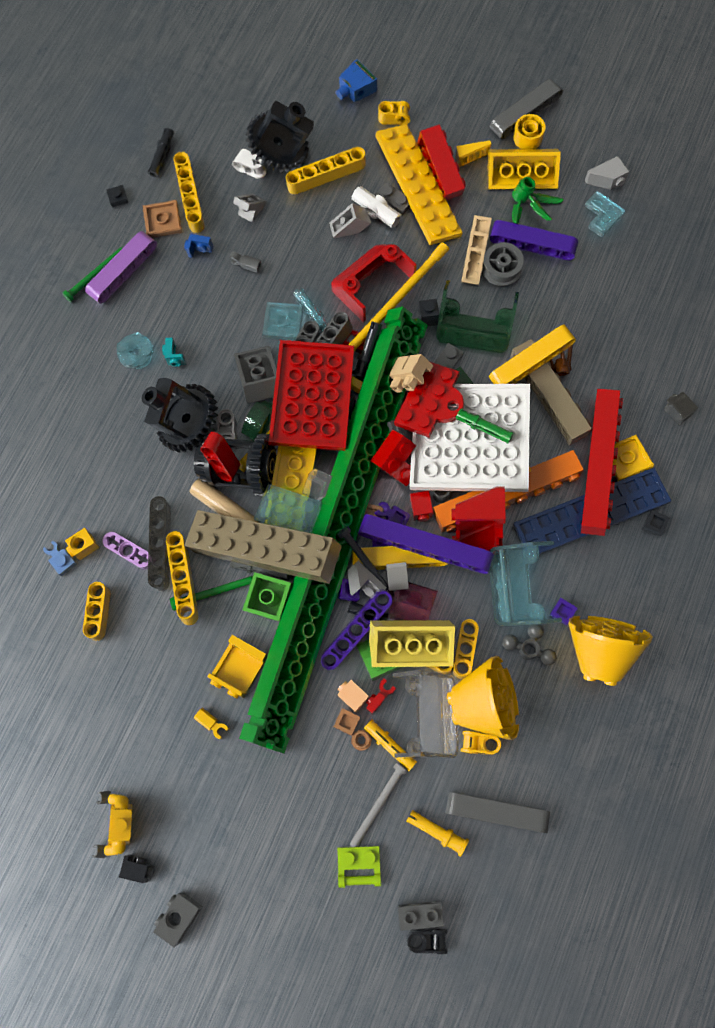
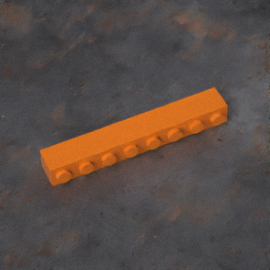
(542, 477)

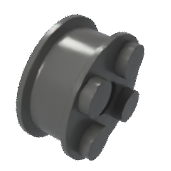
(503, 264)

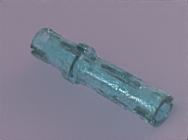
(310, 308)

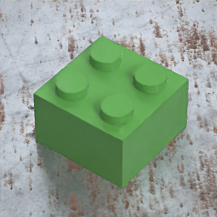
(267, 596)

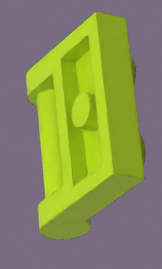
(358, 858)

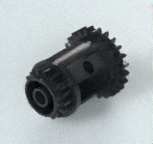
(259, 465)

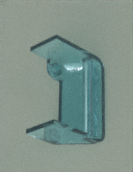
(512, 585)

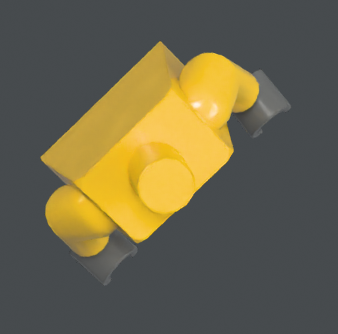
(119, 825)

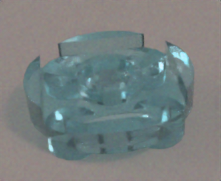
(131, 342)

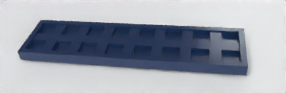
(564, 522)

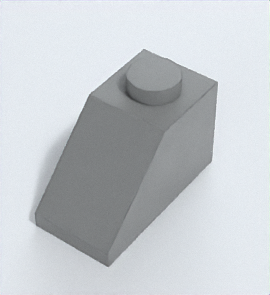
(608, 174)
(350, 221)

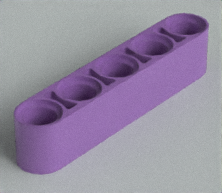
(121, 267)

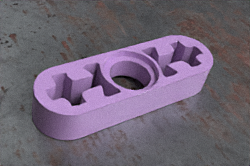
(112, 547)

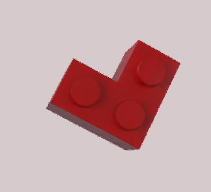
(392, 457)

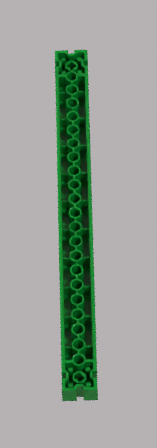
(345, 504)

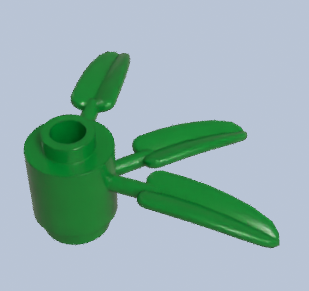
(523, 192)

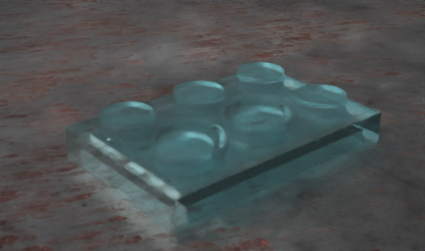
(287, 509)

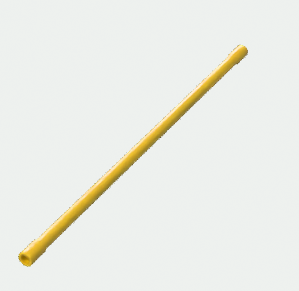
(435, 256)

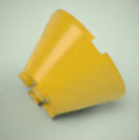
(606, 647)
(486, 701)

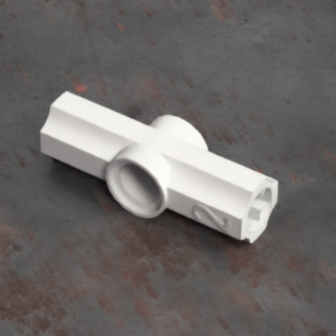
(376, 206)

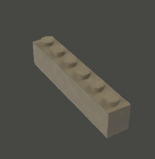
(556, 400)

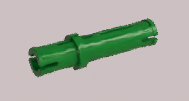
(487, 427)

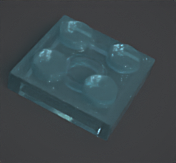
(282, 321)

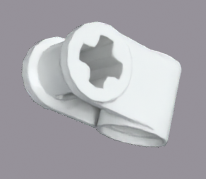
(247, 164)

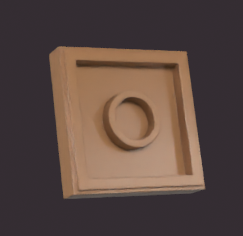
(162, 219)

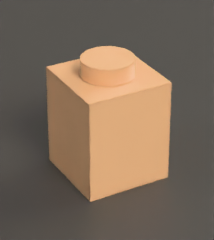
(352, 695)

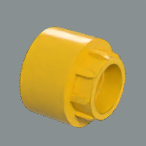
(529, 131)

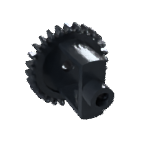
(280, 136)
(182, 419)

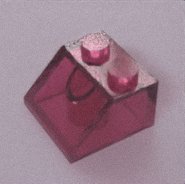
(412, 603)

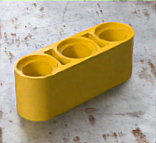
(91, 604)
(465, 639)

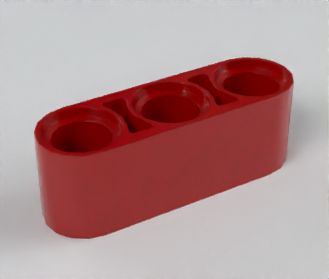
(220, 456)

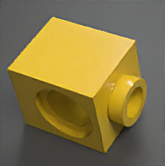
(89, 546)

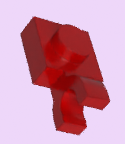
(375, 701)

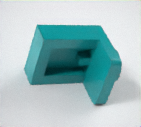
(169, 352)

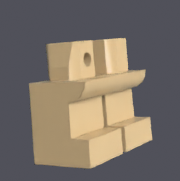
(409, 372)

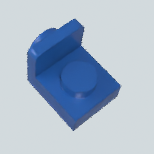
(198, 242)

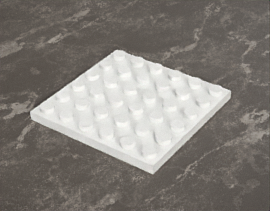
(470, 459)

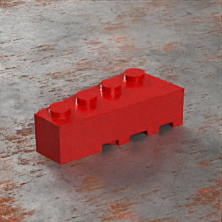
(441, 162)

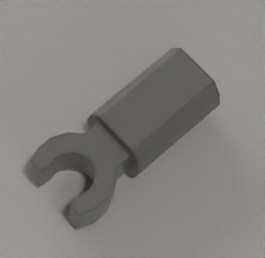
(246, 262)

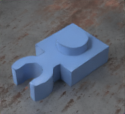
(60, 559)

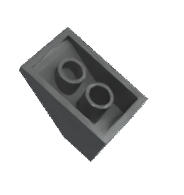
(256, 373)

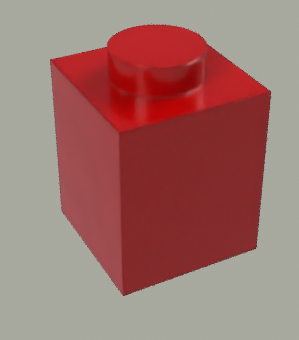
(421, 506)

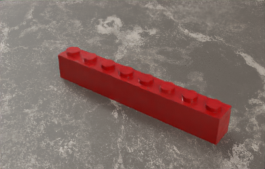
(601, 462)

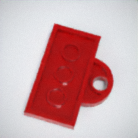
(431, 401)

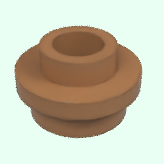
(361, 747)

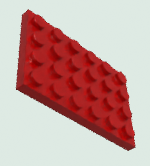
(312, 395)

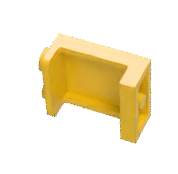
(238, 667)

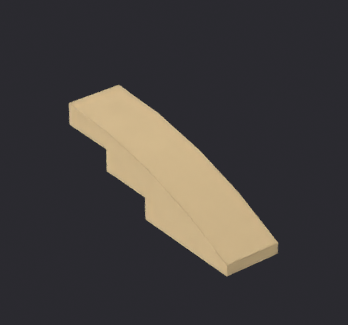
(476, 250)

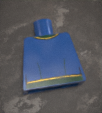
(356, 82)

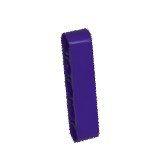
(534, 240)
(347, 634)

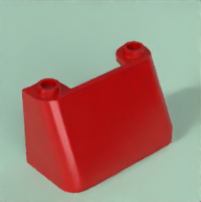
(481, 519)

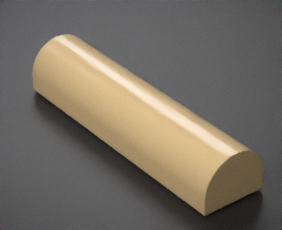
(218, 501)

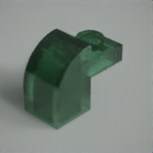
(257, 419)

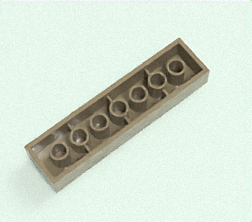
(264, 546)

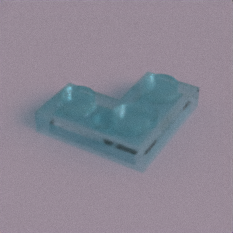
(607, 213)

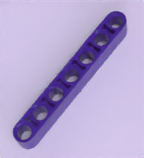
(426, 544)

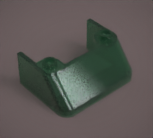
(474, 331)

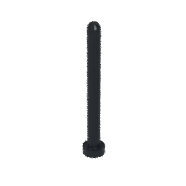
(345, 533)

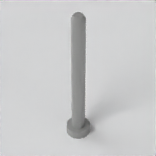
(378, 805)

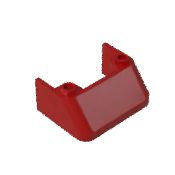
(348, 282)

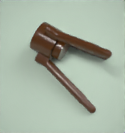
(562, 365)

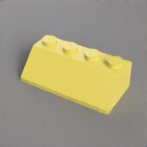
(412, 643)

